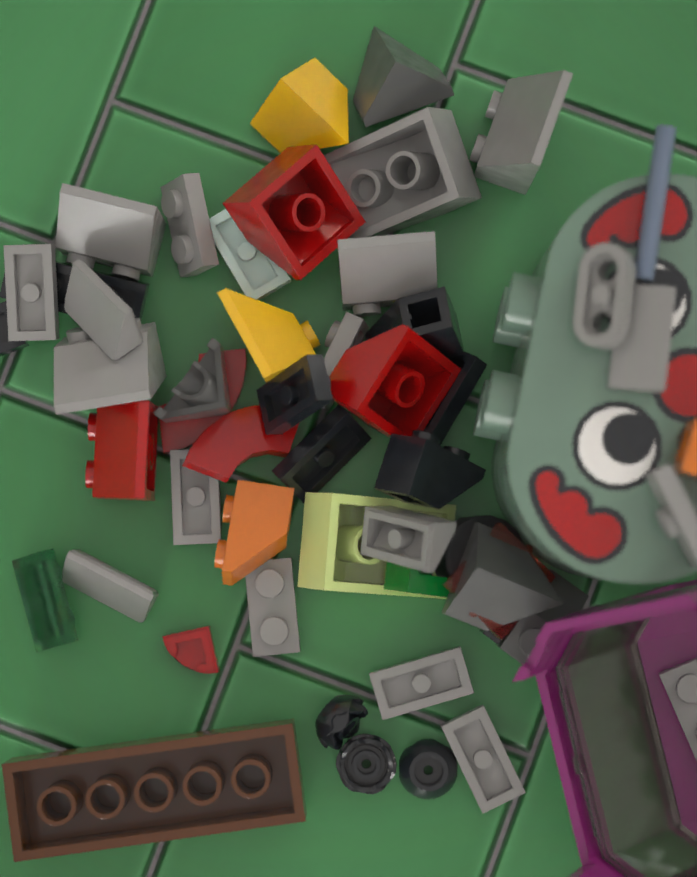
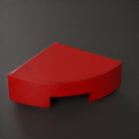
(193, 649)

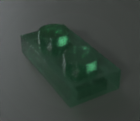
(45, 600)

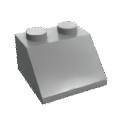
(109, 231)
(384, 269)
(91, 379)

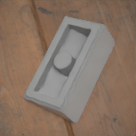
(101, 312)
(643, 355)
(405, 537)
(108, 585)

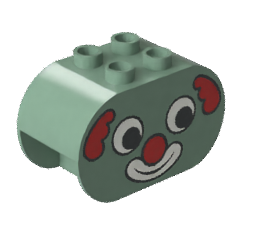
(566, 444)

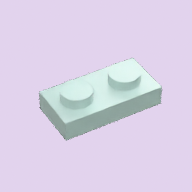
(250, 267)

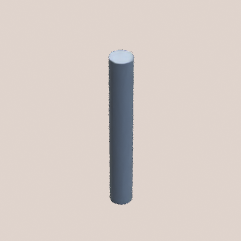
(655, 203)

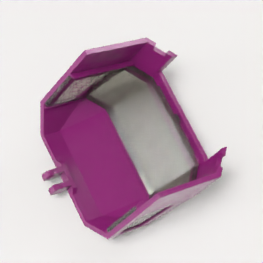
(617, 734)

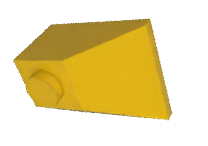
(269, 333)

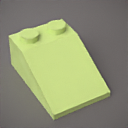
(333, 542)

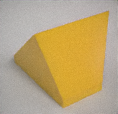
(305, 110)

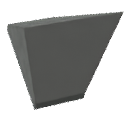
(395, 81)
(201, 391)
(498, 583)

